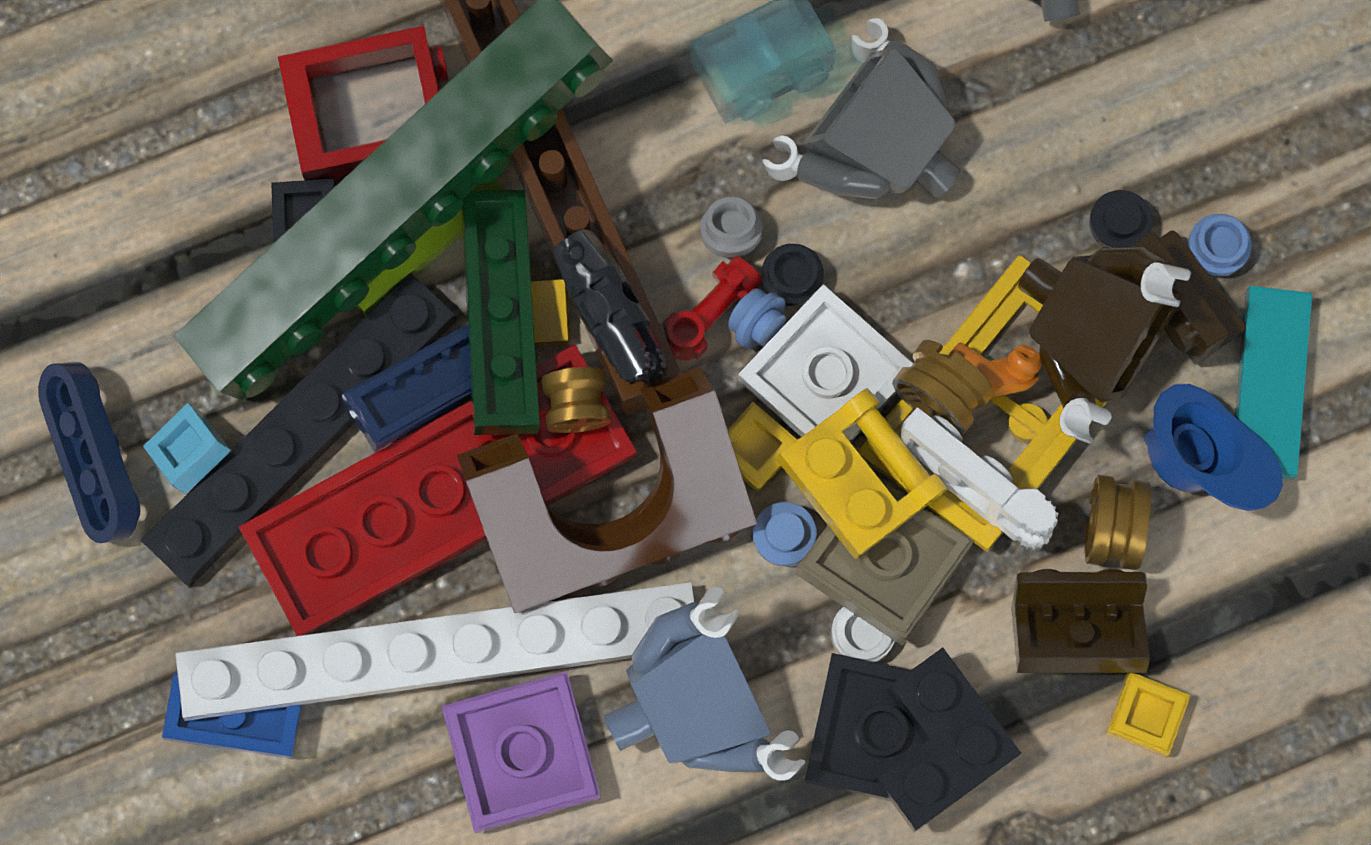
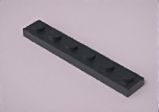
(293, 432)

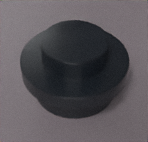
(1120, 219)
(792, 273)

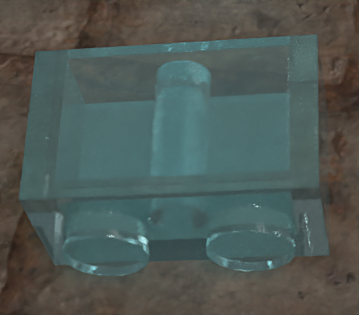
(763, 58)

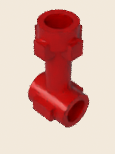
(687, 329)

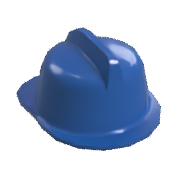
(1207, 448)

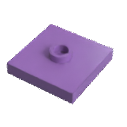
(521, 752)

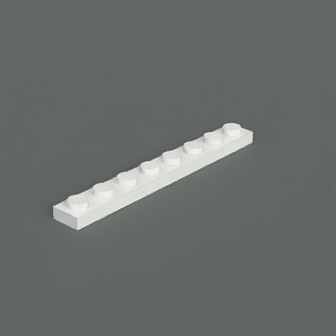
(420, 652)

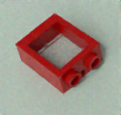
(362, 94)

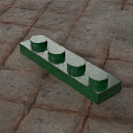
(499, 313)

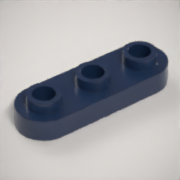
(88, 452)

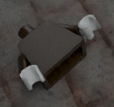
(1099, 325)

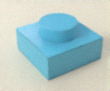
(186, 448)

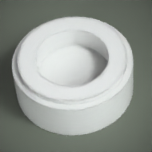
(858, 639)

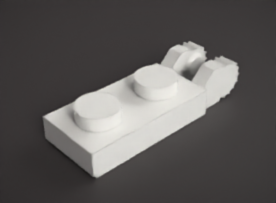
(979, 481)

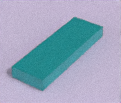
(1274, 370)

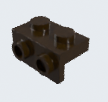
(1204, 317)
(1080, 622)

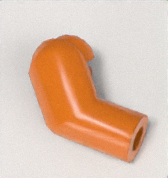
(1007, 374)

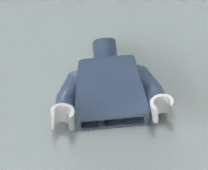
(698, 697)

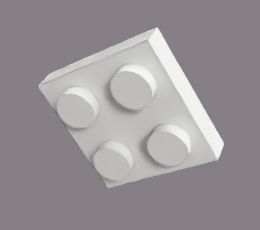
(821, 364)

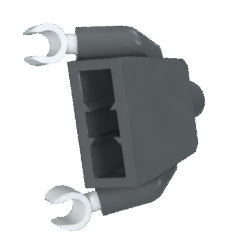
(879, 128)

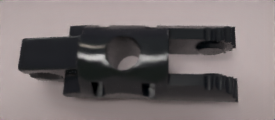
(609, 307)

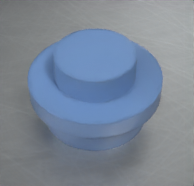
(1220, 244)
(757, 318)
(784, 533)

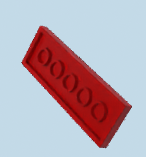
(409, 509)

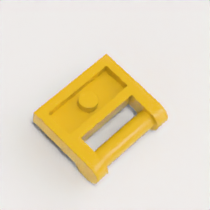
(845, 486)

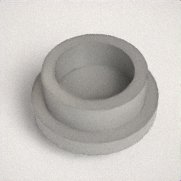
(731, 227)

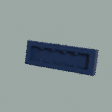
(412, 390)

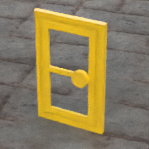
(1026, 421)

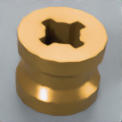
(575, 400)

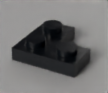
(961, 745)

